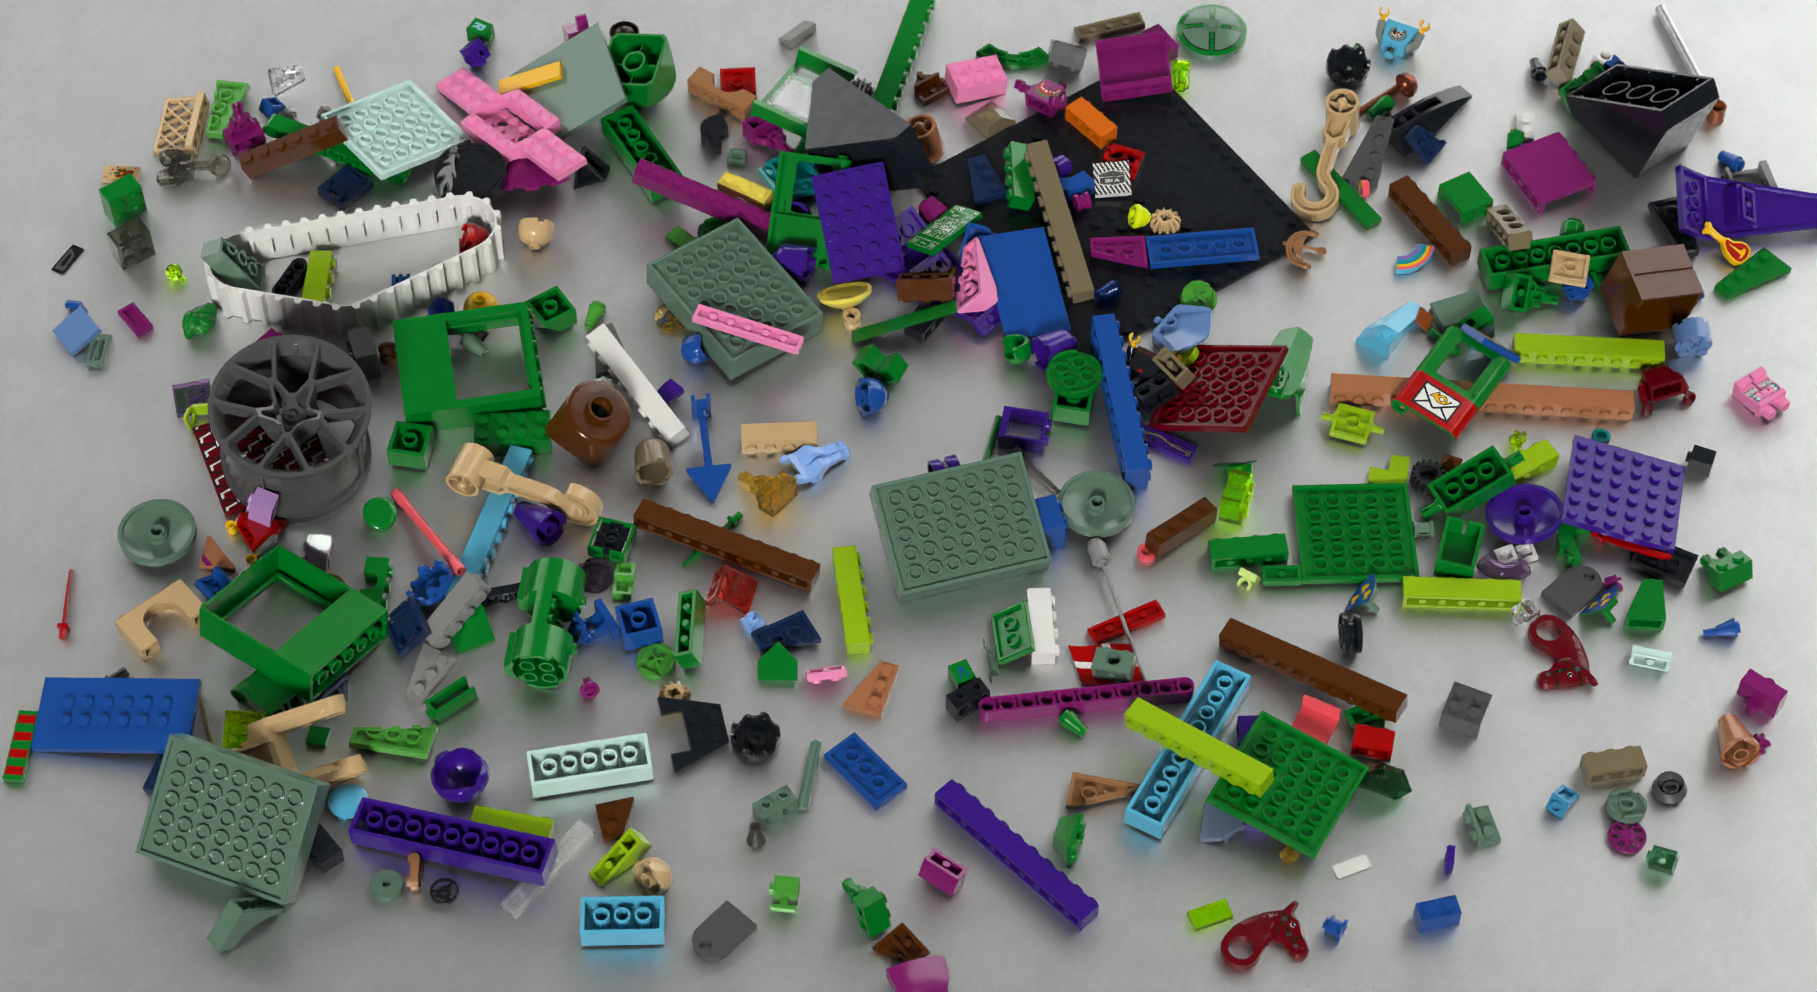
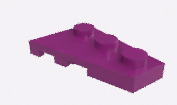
(1123, 249)

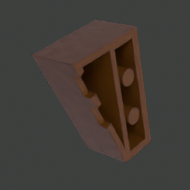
(927, 287)

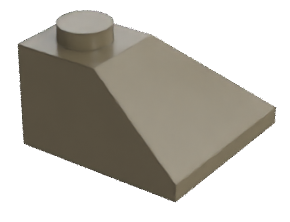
(990, 119)

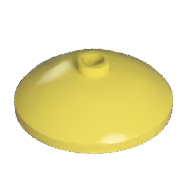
(844, 294)

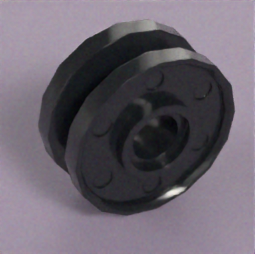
(1350, 633)

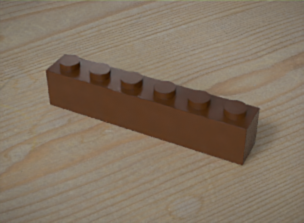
(293, 147)
(1429, 221)

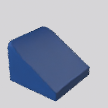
(271, 106)

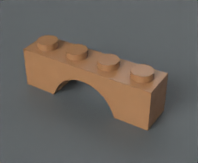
(737, 103)

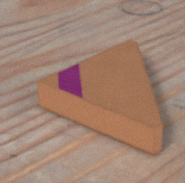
(214, 556)

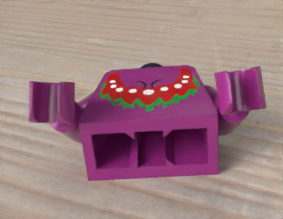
(1045, 96)

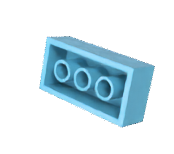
(622, 920)

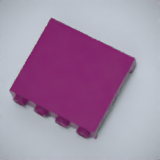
(1133, 66)
(1547, 170)

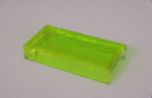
(1210, 915)

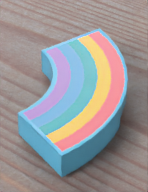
(1417, 258)

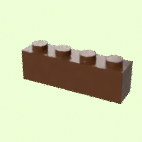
(1181, 527)

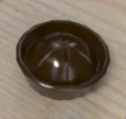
(623, 27)

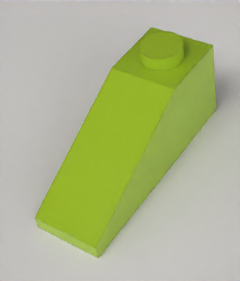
(620, 857)

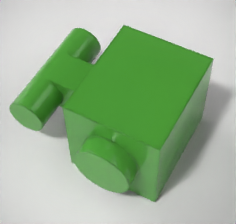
(784, 893)

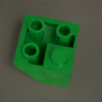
(1068, 837)

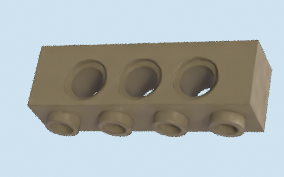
(1565, 52)
(1508, 227)

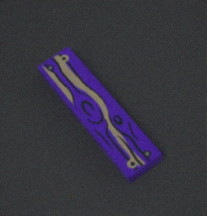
(1168, 444)

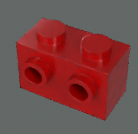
(1372, 742)

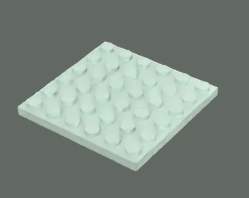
(397, 129)

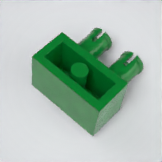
(1728, 570)

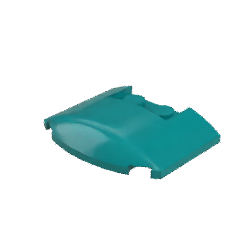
(803, 182)

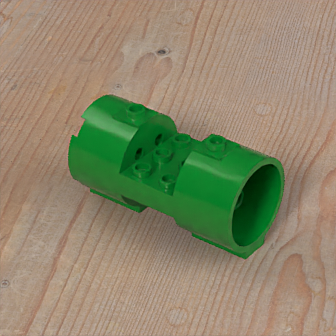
(542, 649)

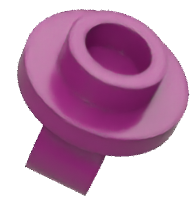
(1611, 581)
(589, 688)
(1760, 738)

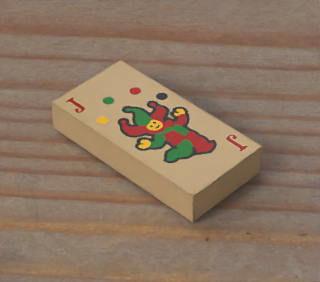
(113, 173)

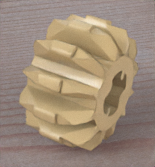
(1165, 222)
(675, 691)

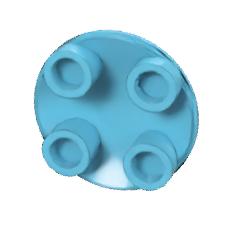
(345, 800)

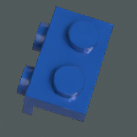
(213, 583)

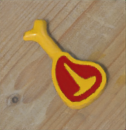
(1734, 251)

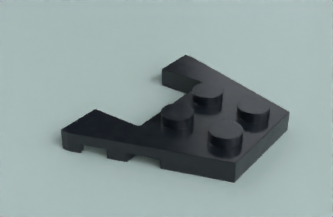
(703, 728)

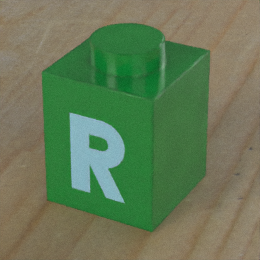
(481, 30)

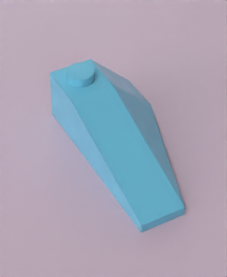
(1390, 330)

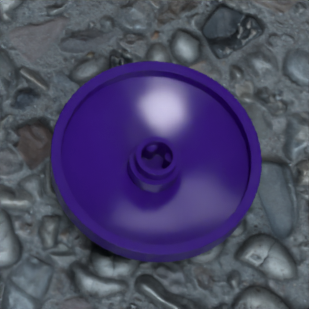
(1524, 514)

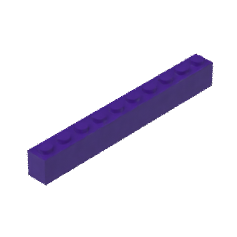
(1017, 854)

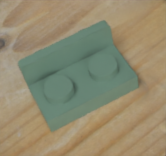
(1481, 825)

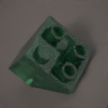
(1386, 781)

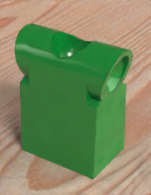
(265, 695)

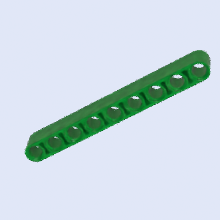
(280, 126)

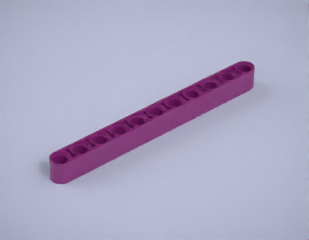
(1076, 702)

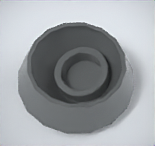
(1669, 787)

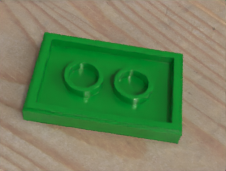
(1012, 632)

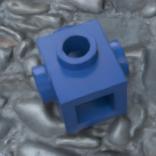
(1578, 293)

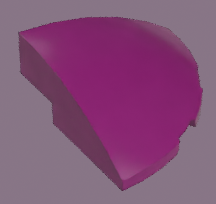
(528, 175)
(919, 975)

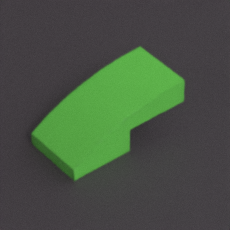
(624, 580)

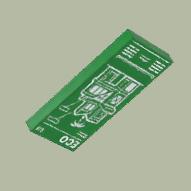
(944, 230)

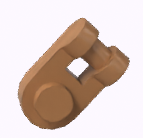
(414, 880)

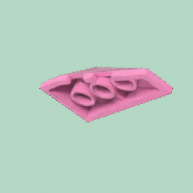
(976, 284)

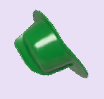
(1243, 466)

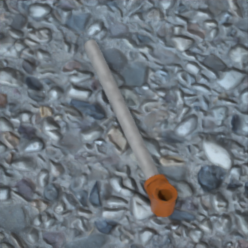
(1718, 112)

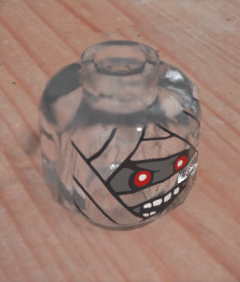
(1525, 613)

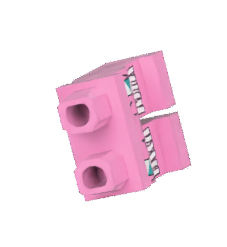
(1760, 394)

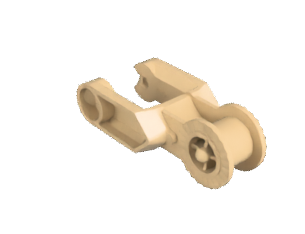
(269, 742)

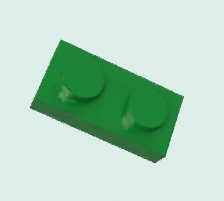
(1281, 575)

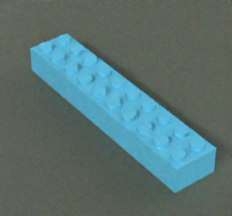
(1172, 775)

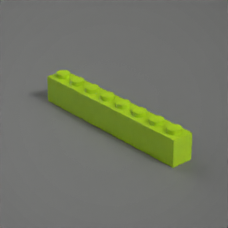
(1588, 350)
(1199, 747)

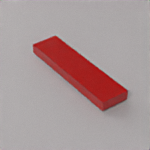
(1135, 619)

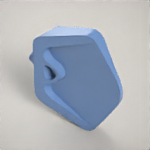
(1182, 328)

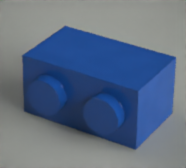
(1437, 913)

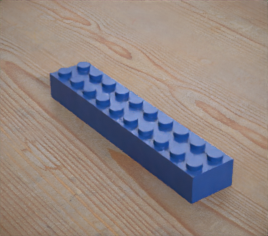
(1120, 403)

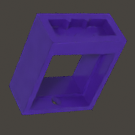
(1024, 416)

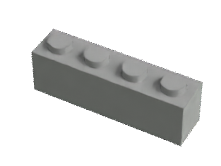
(456, 609)

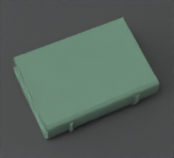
(1453, 309)

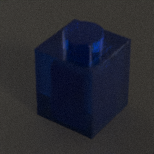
(440, 305)

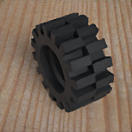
(1424, 468)

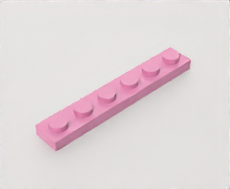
(748, 329)

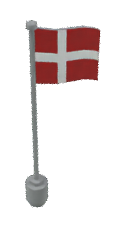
(1084, 655)

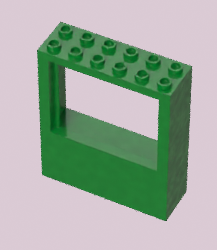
(428, 371)
(320, 650)

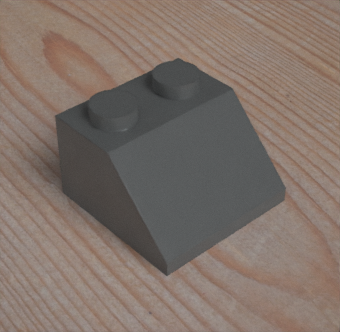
(1066, 55)

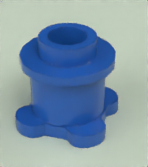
(1335, 927)

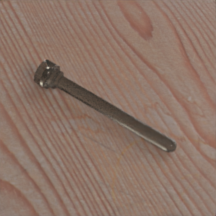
(1036, 472)

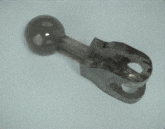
(183, 167)

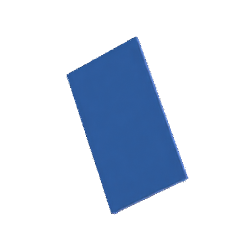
(1025, 282)

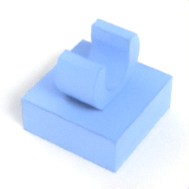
(752, 622)

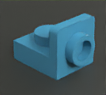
(1562, 800)

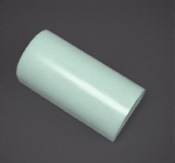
(1650, 658)

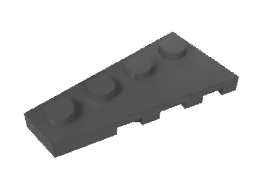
(1371, 153)

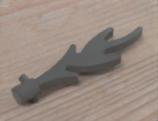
(448, 172)

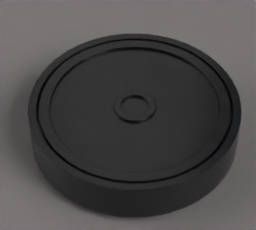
(477, 170)

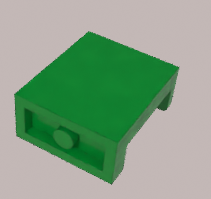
(1466, 197)

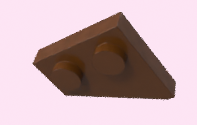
(614, 817)
(901, 945)

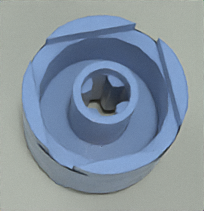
(1692, 337)

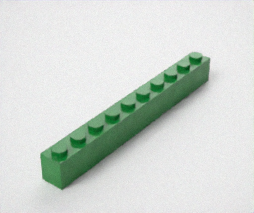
(903, 53)

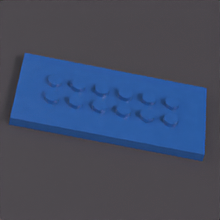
(114, 714)

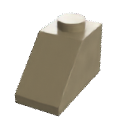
(1173, 367)

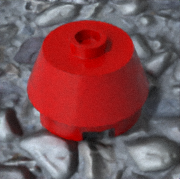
(472, 236)

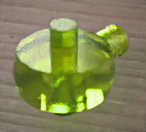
(175, 272)
(1518, 438)

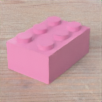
(976, 79)

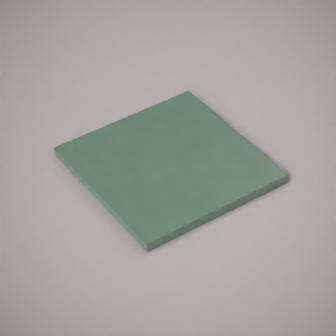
(588, 83)

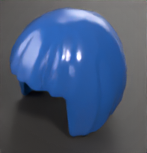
(691, 349)

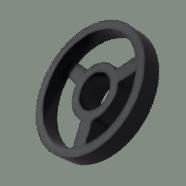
(444, 888)

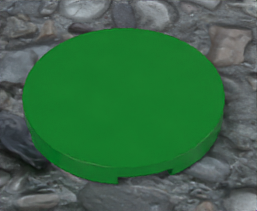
(1074, 374)

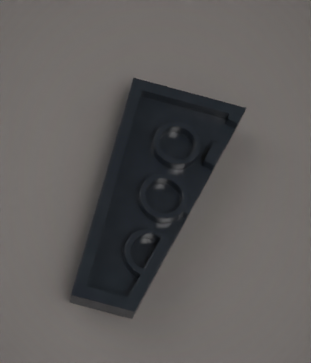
(1666, 215)

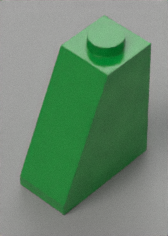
(1647, 607)

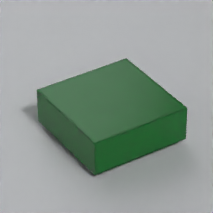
(318, 736)

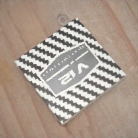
(1112, 179)

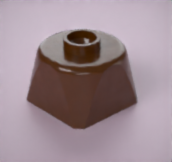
(590, 422)

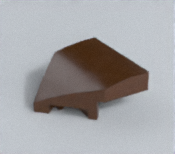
(930, 88)

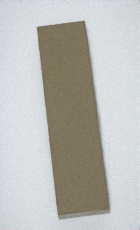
(1109, 27)

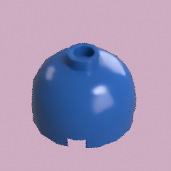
(870, 395)

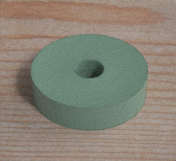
(384, 877)

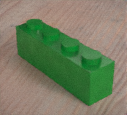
(1018, 180)
(1247, 551)
(689, 629)

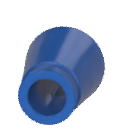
(1732, 161)

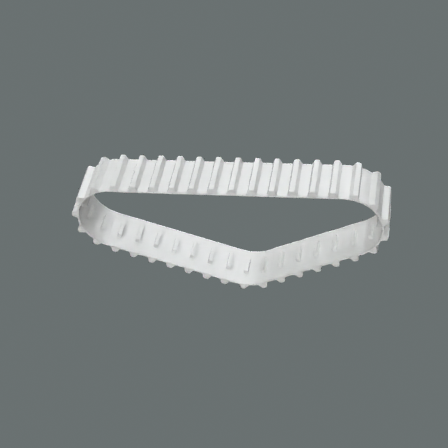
(357, 229)

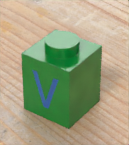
(960, 674)

